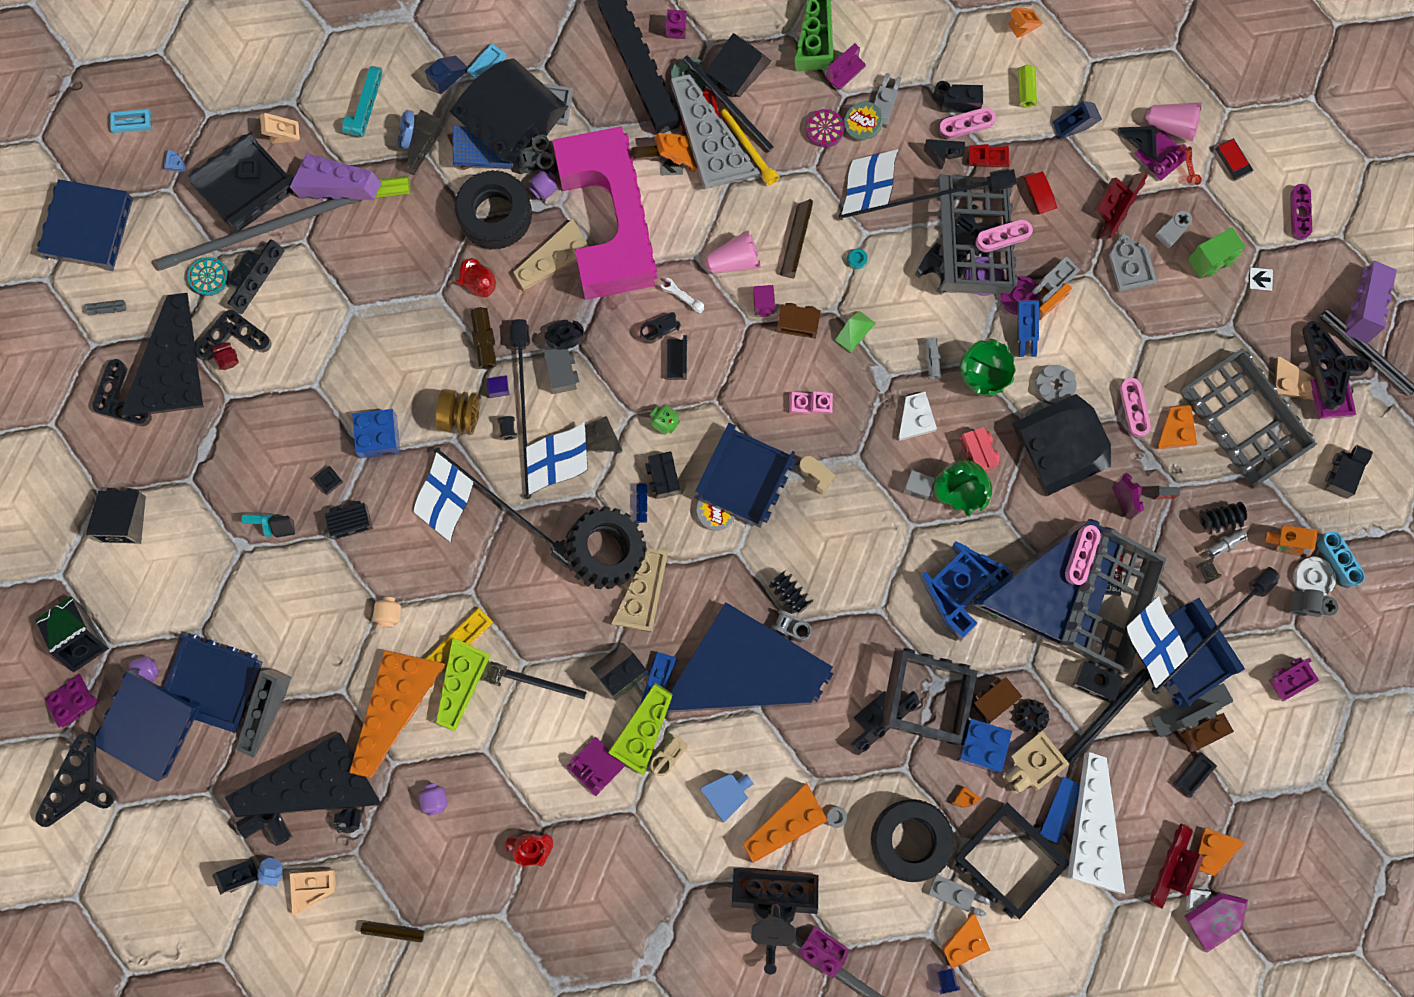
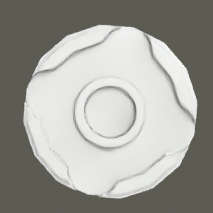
(1314, 574)

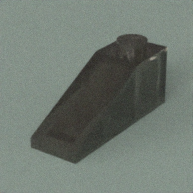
(425, 133)

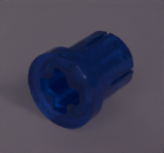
(947, 981)

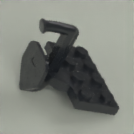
(778, 896)

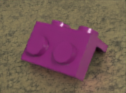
(1294, 679)

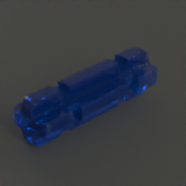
(641, 503)

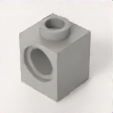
(919, 486)

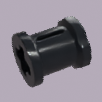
(507, 428)

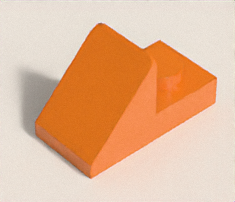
(1023, 21)

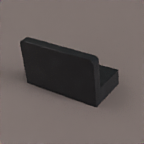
(677, 359)

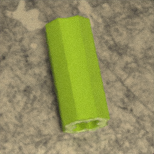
(1027, 86)
(394, 186)

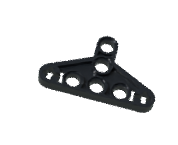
(1331, 354)
(71, 793)

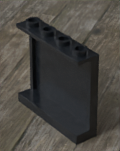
(238, 199)

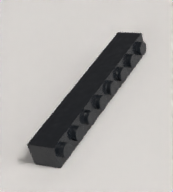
(639, 65)

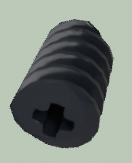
(1223, 517)
(790, 593)

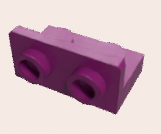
(845, 67)
(824, 952)

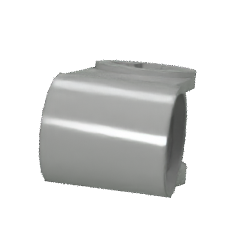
(1173, 229)
(790, 626)

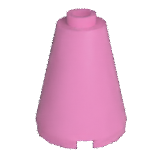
(1176, 119)
(734, 255)

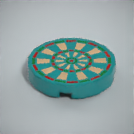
(208, 276)

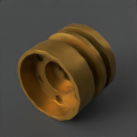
(454, 411)

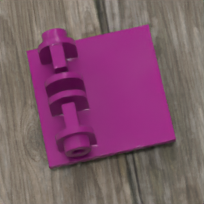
(1167, 156)
(70, 701)
(595, 766)

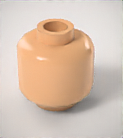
(386, 612)

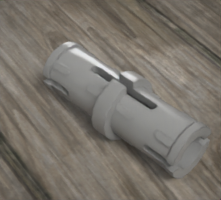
(933, 358)
(1226, 543)

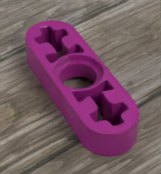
(1307, 206)

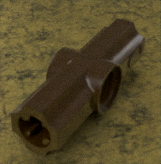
(483, 338)

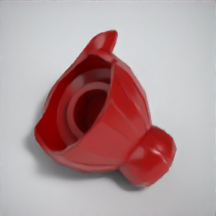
(477, 278)
(530, 848)

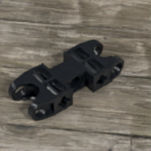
(965, 233)

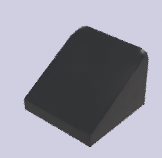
(282, 526)

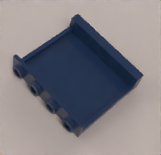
(85, 224)
(744, 477)
(1209, 665)
(215, 678)
(146, 726)

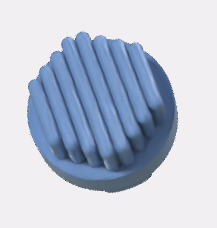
(270, 872)

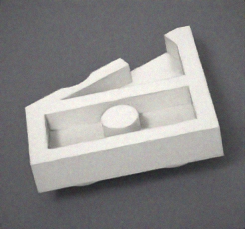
(916, 417)

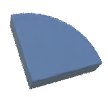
(174, 162)

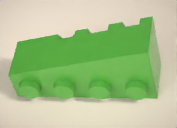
(816, 39)

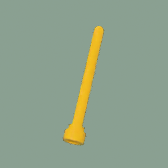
(769, 176)

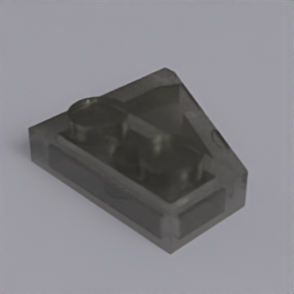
(601, 437)

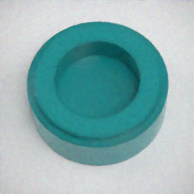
(857, 258)

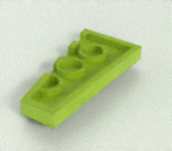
(461, 678)
(641, 732)

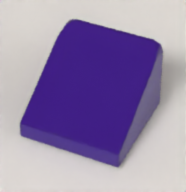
(498, 386)

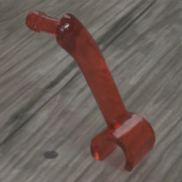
(1189, 163)

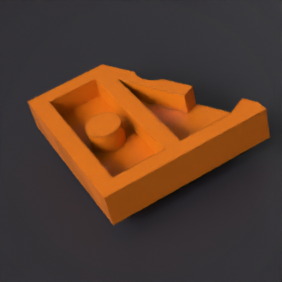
(676, 148)
(1178, 429)
(1217, 850)

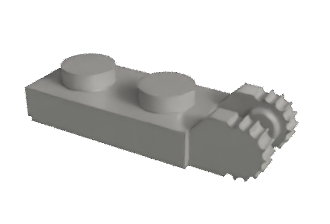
(886, 98)
(1057, 278)
(956, 895)

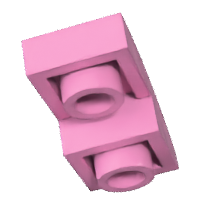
(810, 403)

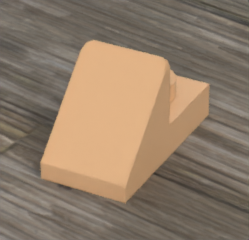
(279, 128)

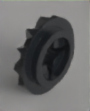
(1029, 725)

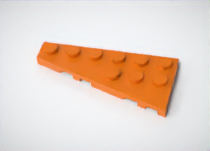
(394, 700)

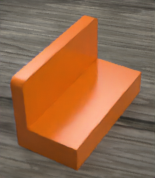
(1053, 301)

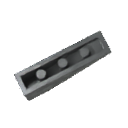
(264, 705)

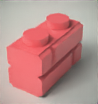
(979, 448)

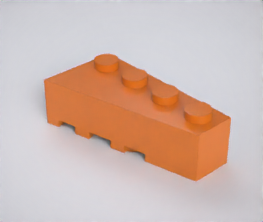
(790, 822)

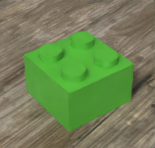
(1216, 253)

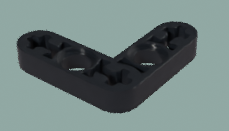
(228, 330)
(112, 403)

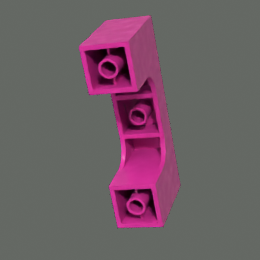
(605, 161)

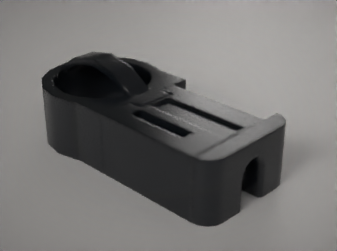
(662, 326)

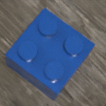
(376, 433)
(985, 746)

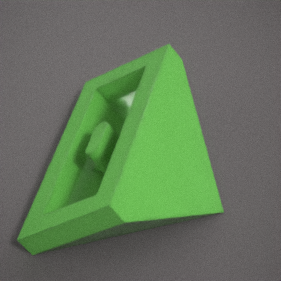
(854, 331)

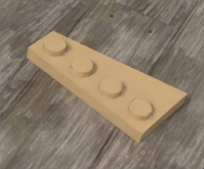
(552, 256)
(642, 598)

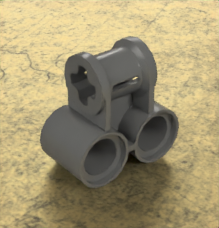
(537, 157)
(1312, 603)

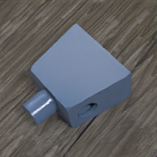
(727, 794)

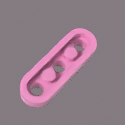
(973, 118)
(1009, 231)
(1135, 399)
(1088, 548)

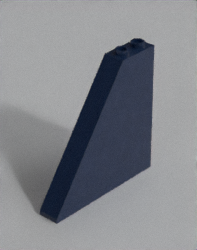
(1039, 594)
(747, 668)

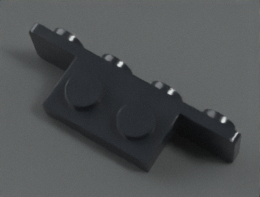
(251, 274)
(870, 718)

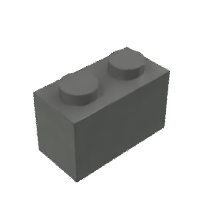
(560, 370)

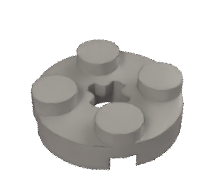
(1055, 373)

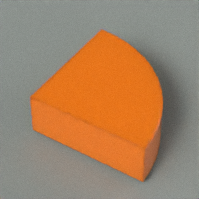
(965, 798)

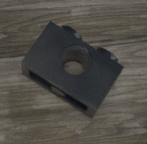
(1085, 681)

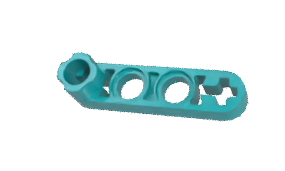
(358, 124)

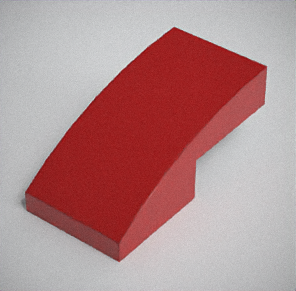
(988, 156)
(1041, 192)

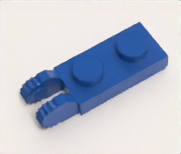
(1028, 326)

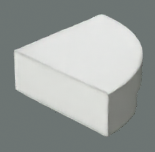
(1196, 898)

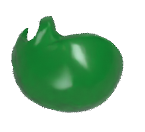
(987, 367)
(964, 486)

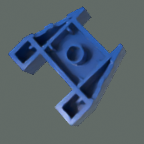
(960, 584)

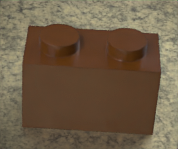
(798, 320)
(996, 700)
(1207, 732)

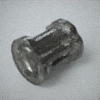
(1208, 571)
(500, 669)

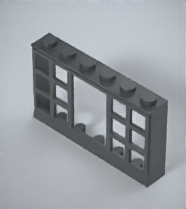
(949, 246)
(1271, 396)
(1143, 597)

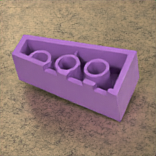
(328, 178)
(1371, 302)

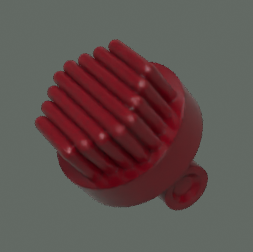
(225, 356)

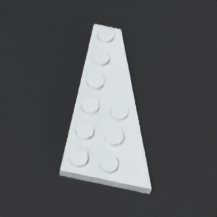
(1095, 840)

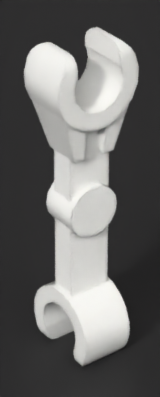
(696, 305)

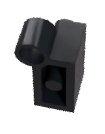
(959, 97)
(1347, 471)

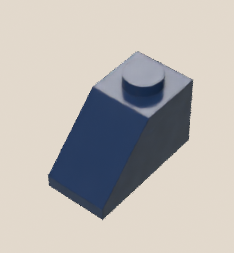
(445, 72)
(1077, 119)

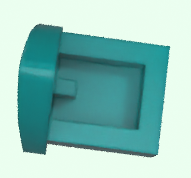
(259, 518)

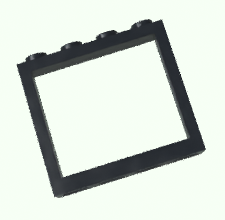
(894, 690)
(1037, 838)

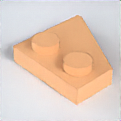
(1292, 380)
(310, 887)

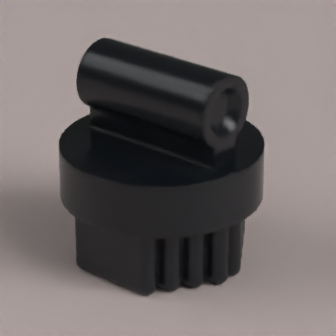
(348, 820)

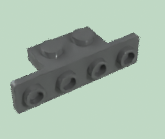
(1188, 717)

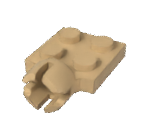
(1034, 764)

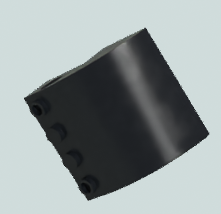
(508, 108)

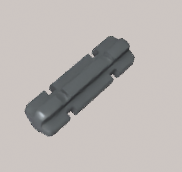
(106, 307)

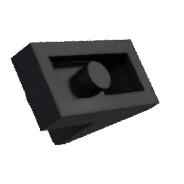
(940, 148)
(235, 877)

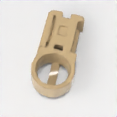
(671, 752)

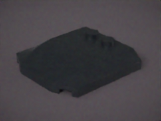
(1065, 443)

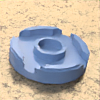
(406, 129)

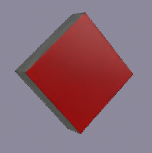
(1166, 493)

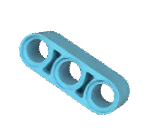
(1350, 564)

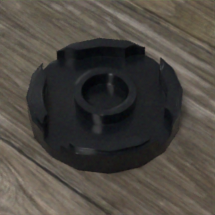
(564, 334)

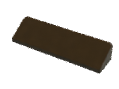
(796, 239)

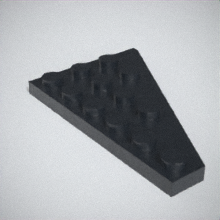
(169, 368)
(307, 783)

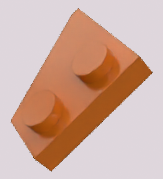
(965, 943)

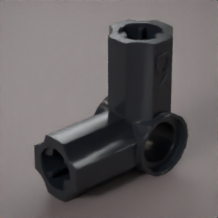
(275, 827)

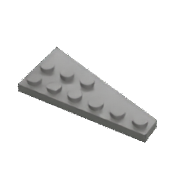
(712, 143)

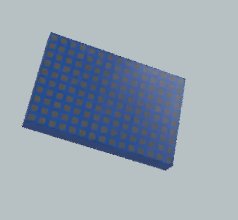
(471, 151)

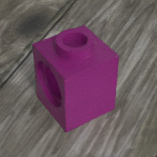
(676, 24)
(764, 300)

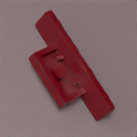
(1117, 201)
(1178, 869)

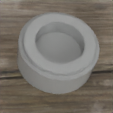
(836, 817)

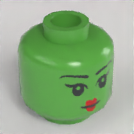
(664, 419)

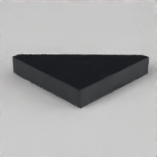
(1142, 138)

